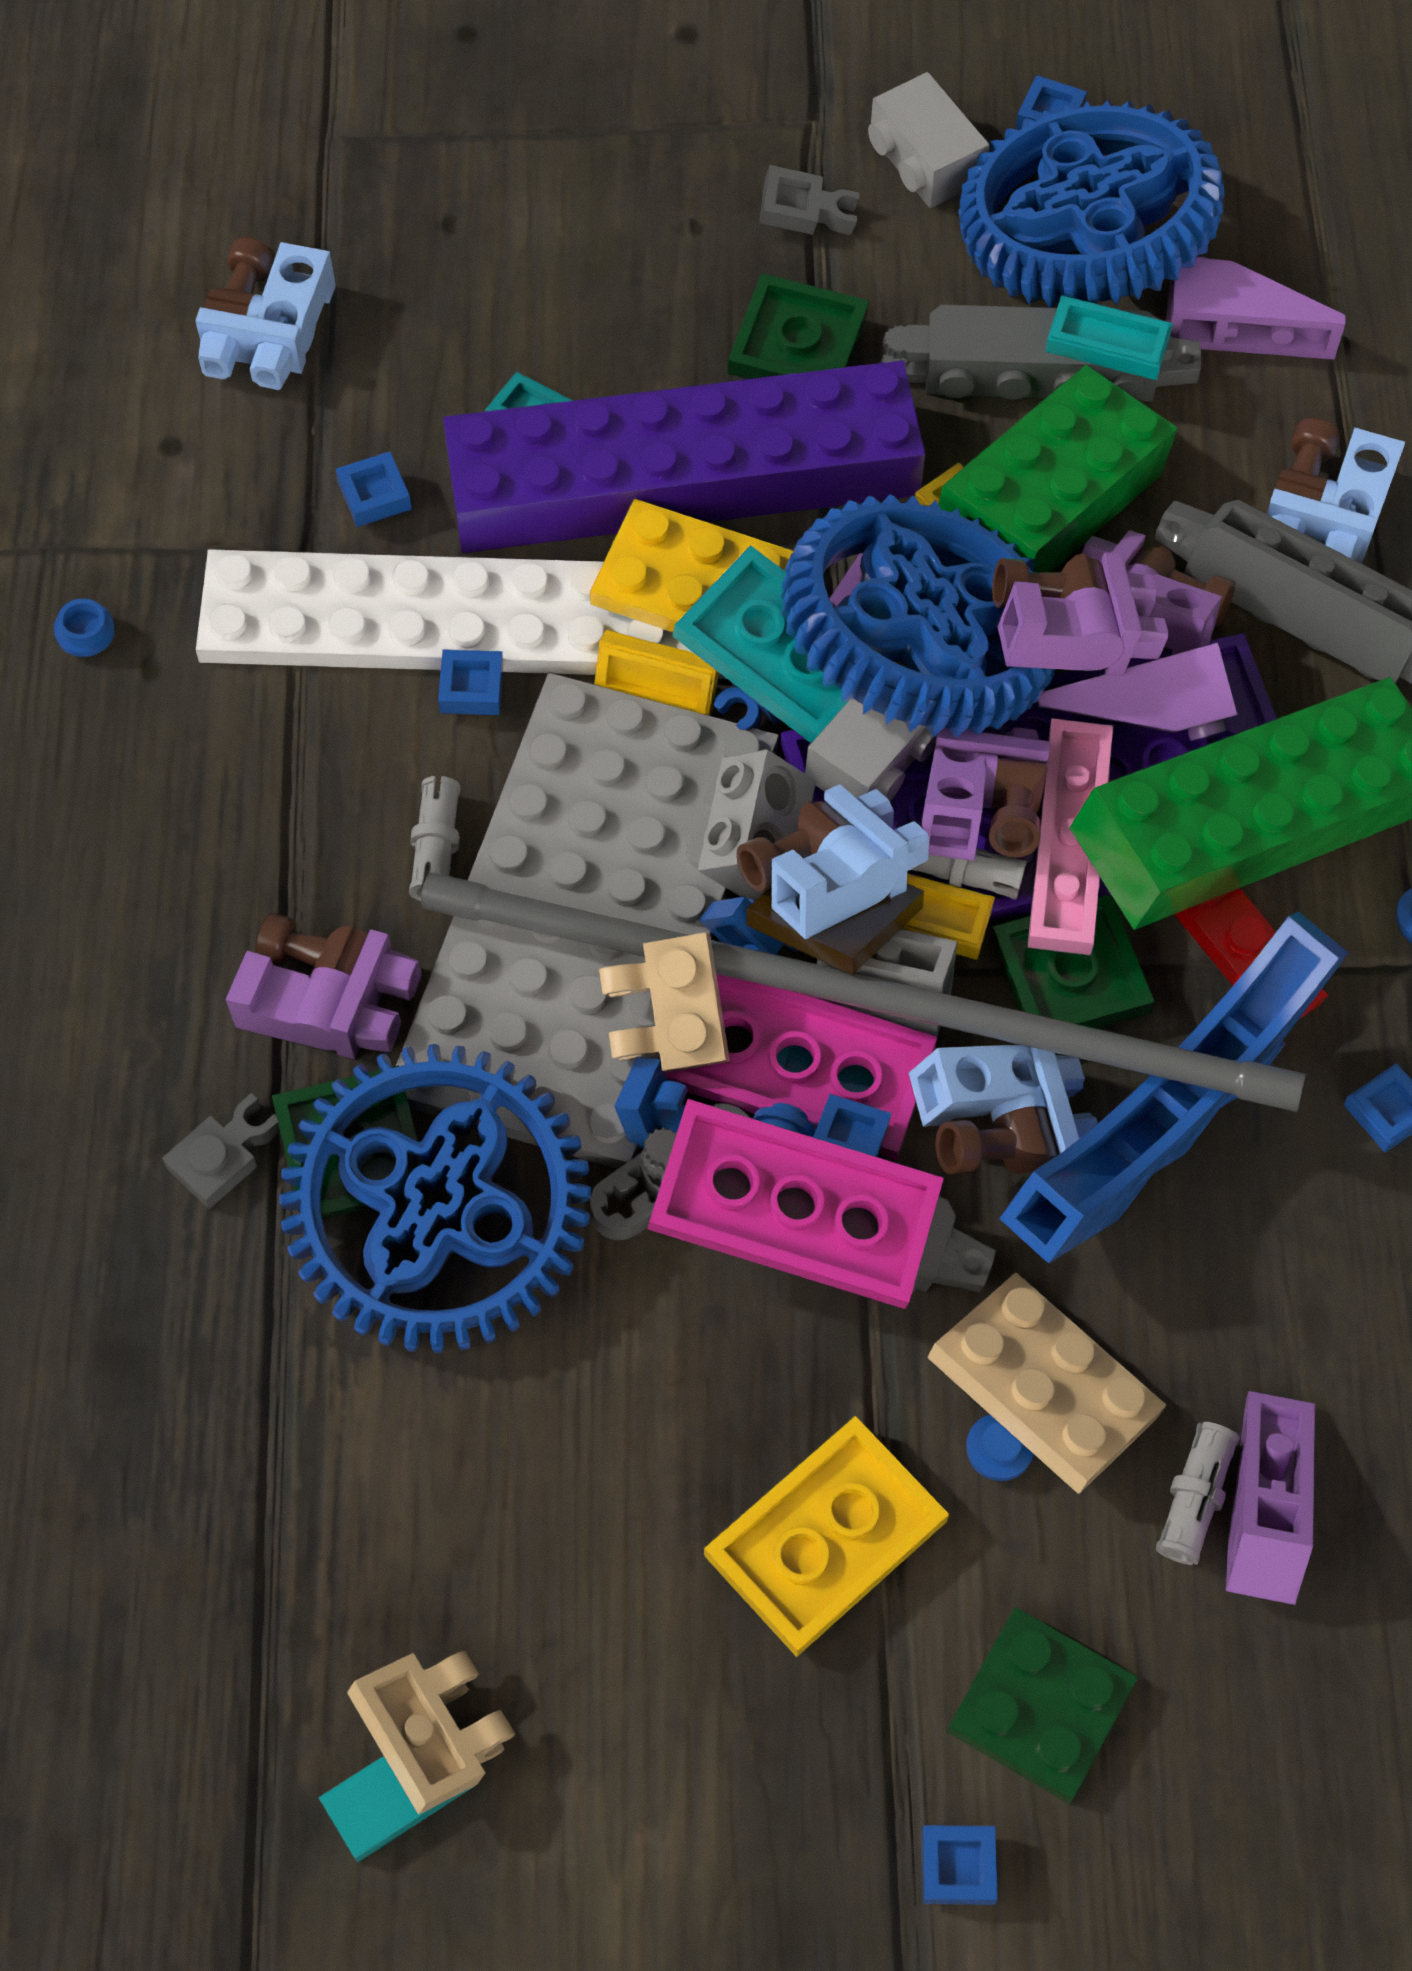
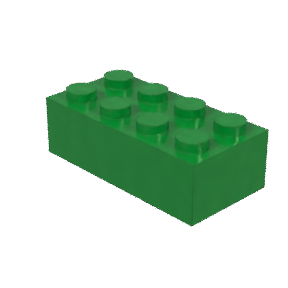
(1063, 469)

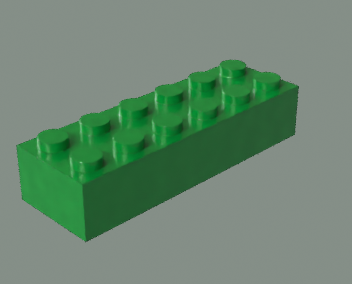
(1251, 803)

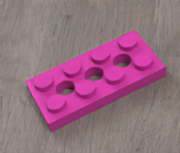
(835, 1040)
(806, 1247)

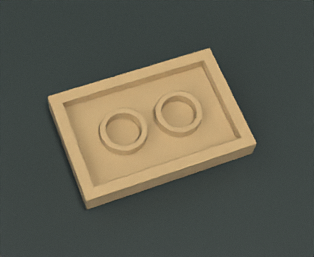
(1046, 1382)

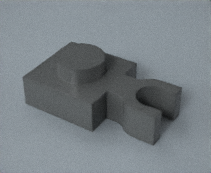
(798, 203)
(217, 1157)

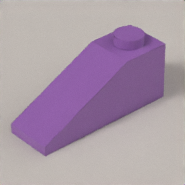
(1249, 313)
(1161, 695)
(1272, 1499)

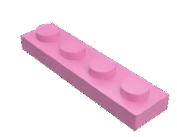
(1064, 876)

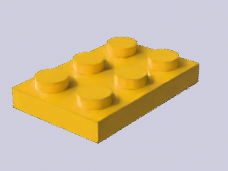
(667, 563)
(826, 1535)

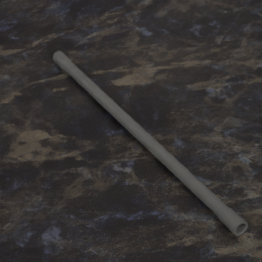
(1244, 1079)

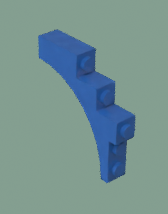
(1163, 1117)

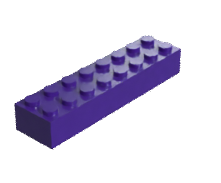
(687, 449)

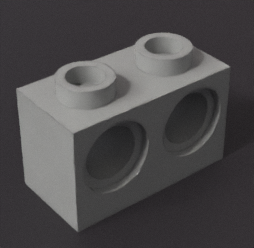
(752, 799)

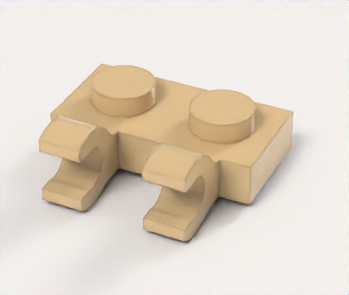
(684, 1004)
(418, 1734)

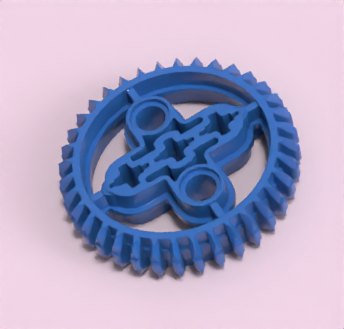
(1091, 204)
(908, 613)
(440, 1150)

